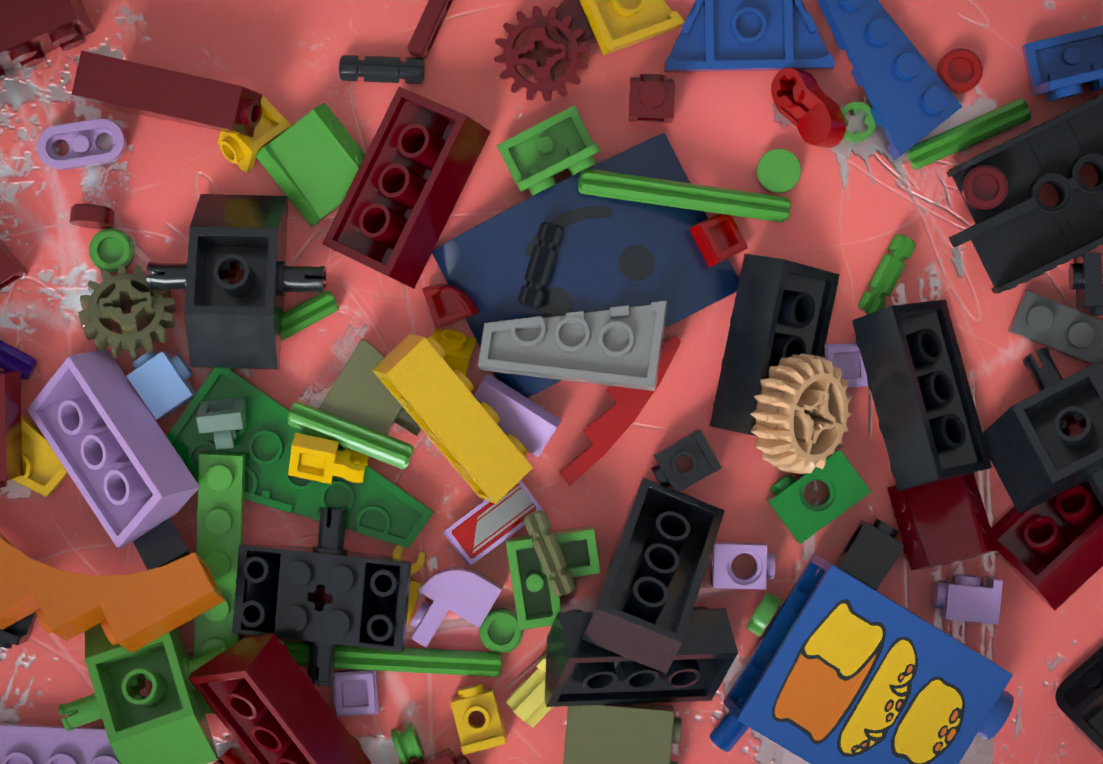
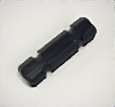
(382, 69)
(541, 265)

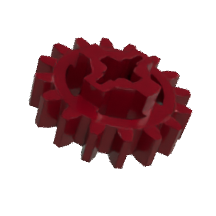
(540, 33)

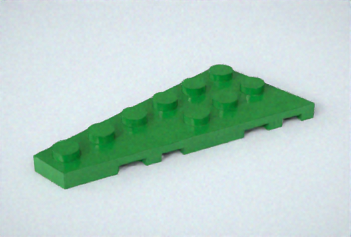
(374, 506)

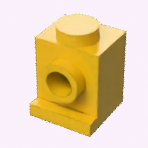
(480, 737)

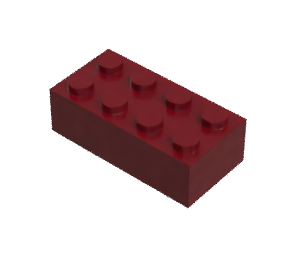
(37, 28)

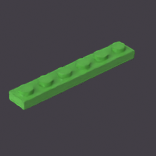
(218, 541)

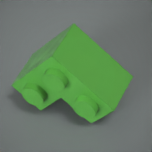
(532, 592)

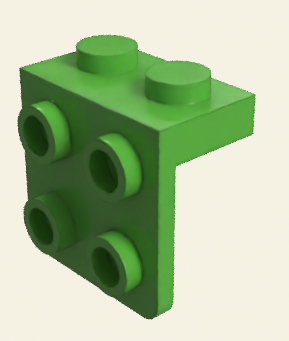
(547, 150)

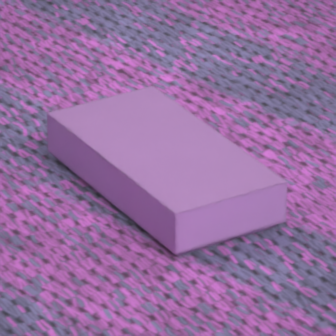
(518, 414)

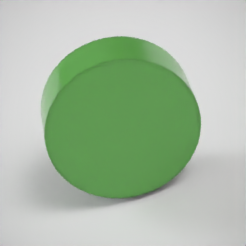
(778, 171)
(110, 249)
(763, 614)
(500, 631)

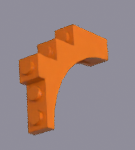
(129, 606)

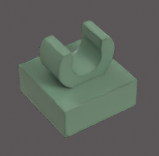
(223, 419)

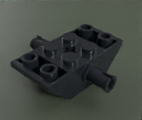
(239, 321)
(1033, 441)
(283, 595)

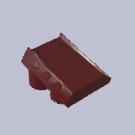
(942, 522)

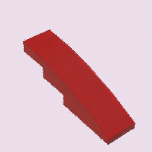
(616, 420)

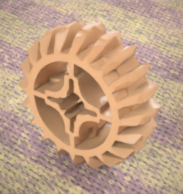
(801, 413)

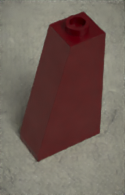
(167, 94)

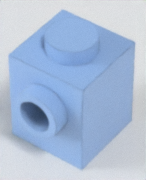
(162, 382)

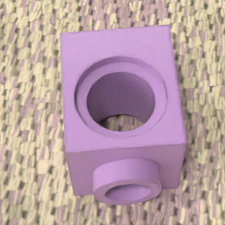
(723, 555)

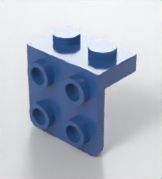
(1065, 63)

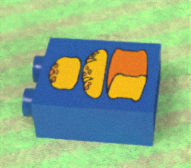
(865, 679)

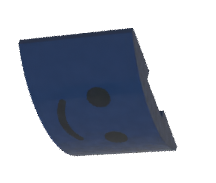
(607, 257)

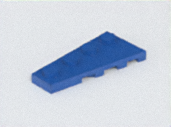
(898, 81)

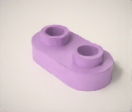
(83, 144)

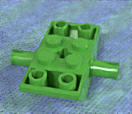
(143, 729)

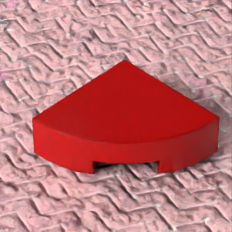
(448, 304)

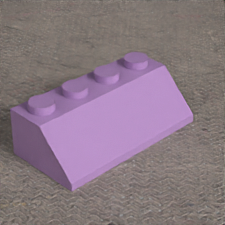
(111, 446)

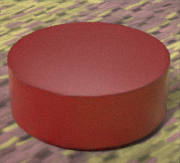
(960, 70)

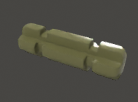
(549, 553)

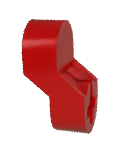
(808, 108)

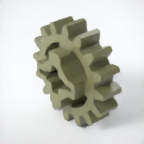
(106, 307)

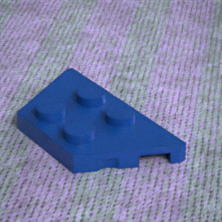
(748, 38)

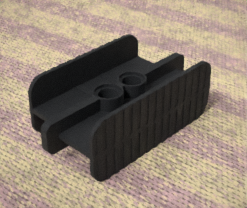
(1023, 234)

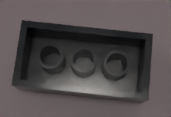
(654, 576)

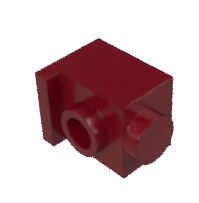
(651, 99)

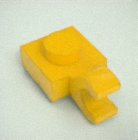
(320, 460)

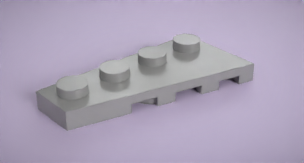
(593, 347)

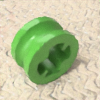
(868, 121)
(407, 743)

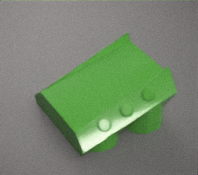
(313, 163)

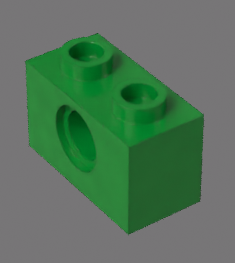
(805, 519)

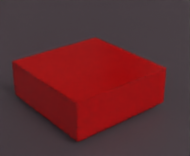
(718, 238)

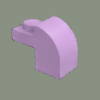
(457, 590)

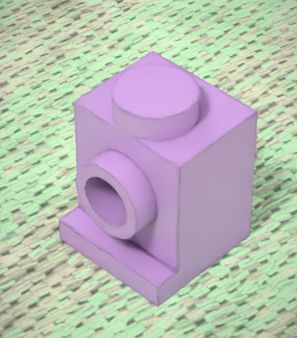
(969, 599)

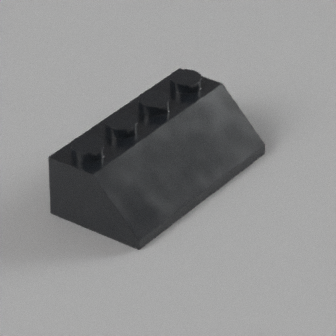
(776, 313)
(921, 393)
(591, 675)

